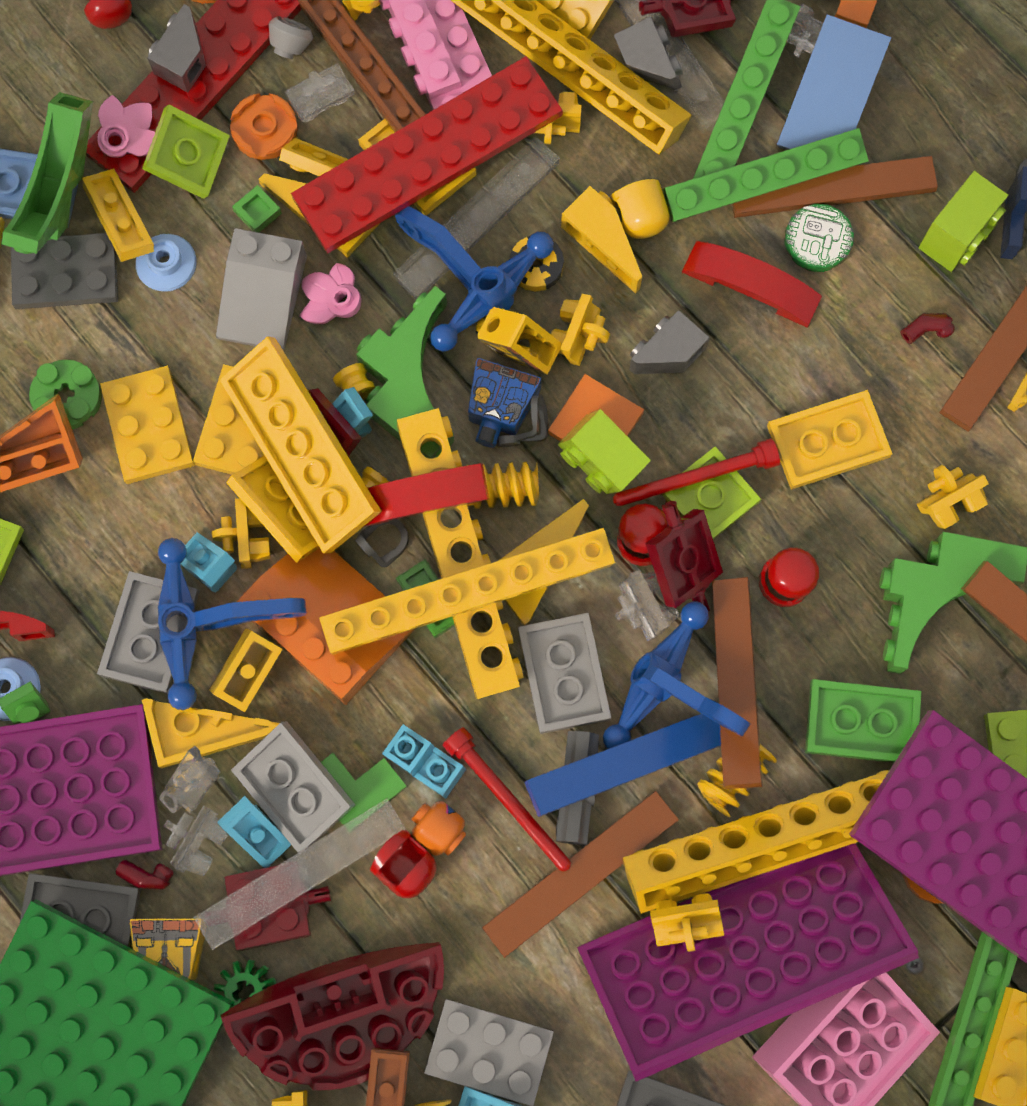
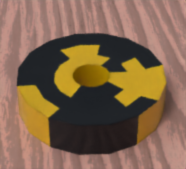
(547, 274)

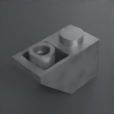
(178, 52)
(646, 54)
(671, 349)

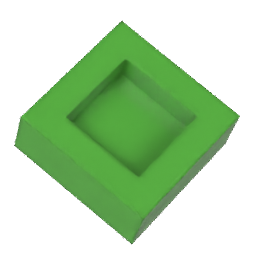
(256, 209)
(24, 704)

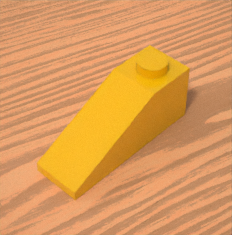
(598, 229)

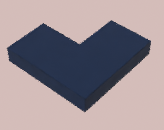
(1014, 216)

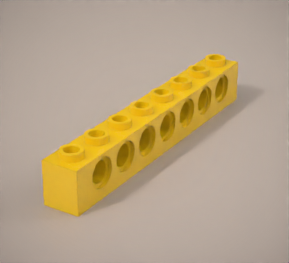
(584, 68)
(467, 591)
(486, 681)
(749, 845)

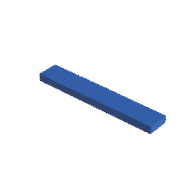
(623, 763)

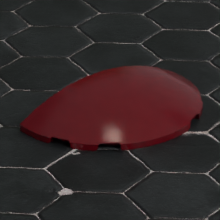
(328, 1019)

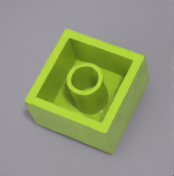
(964, 222)
(603, 453)

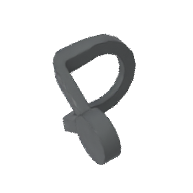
(537, 402)
(390, 557)

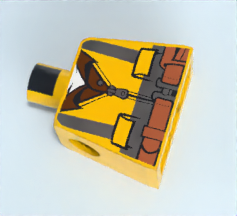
(505, 328)
(169, 942)

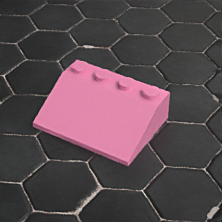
(847, 1045)

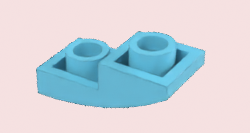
(424, 761)

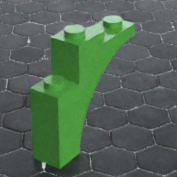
(57, 171)
(399, 367)
(925, 588)

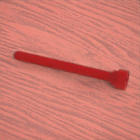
(762, 455)
(462, 747)

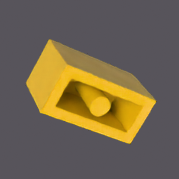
(245, 670)

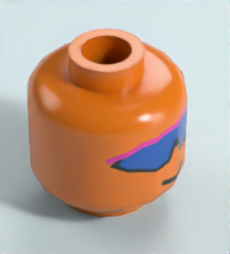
(438, 828)

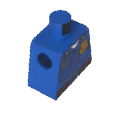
(500, 400)

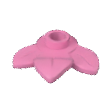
(127, 123)
(327, 291)

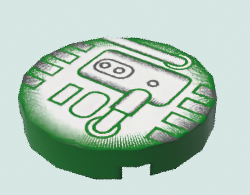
(819, 237)

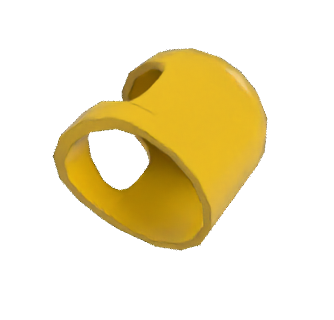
(642, 208)

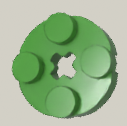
(80, 380)

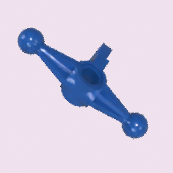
(485, 286)
(177, 600)
(659, 677)

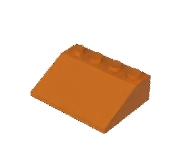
(328, 587)

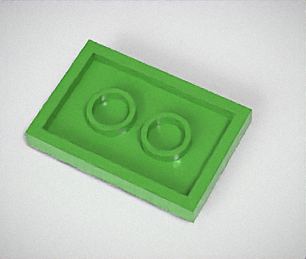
(860, 720)

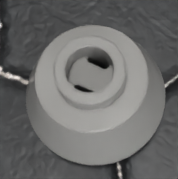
(288, 36)

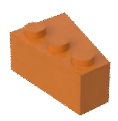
(38, 446)

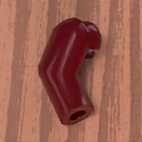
(926, 322)
(143, 879)

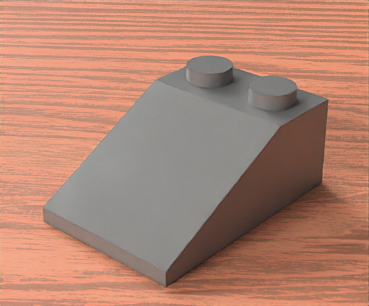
(260, 287)

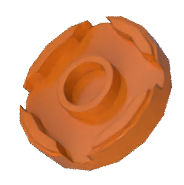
(263, 125)

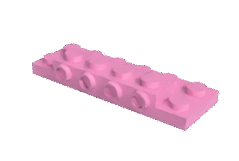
(438, 47)

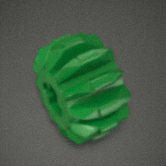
(234, 982)

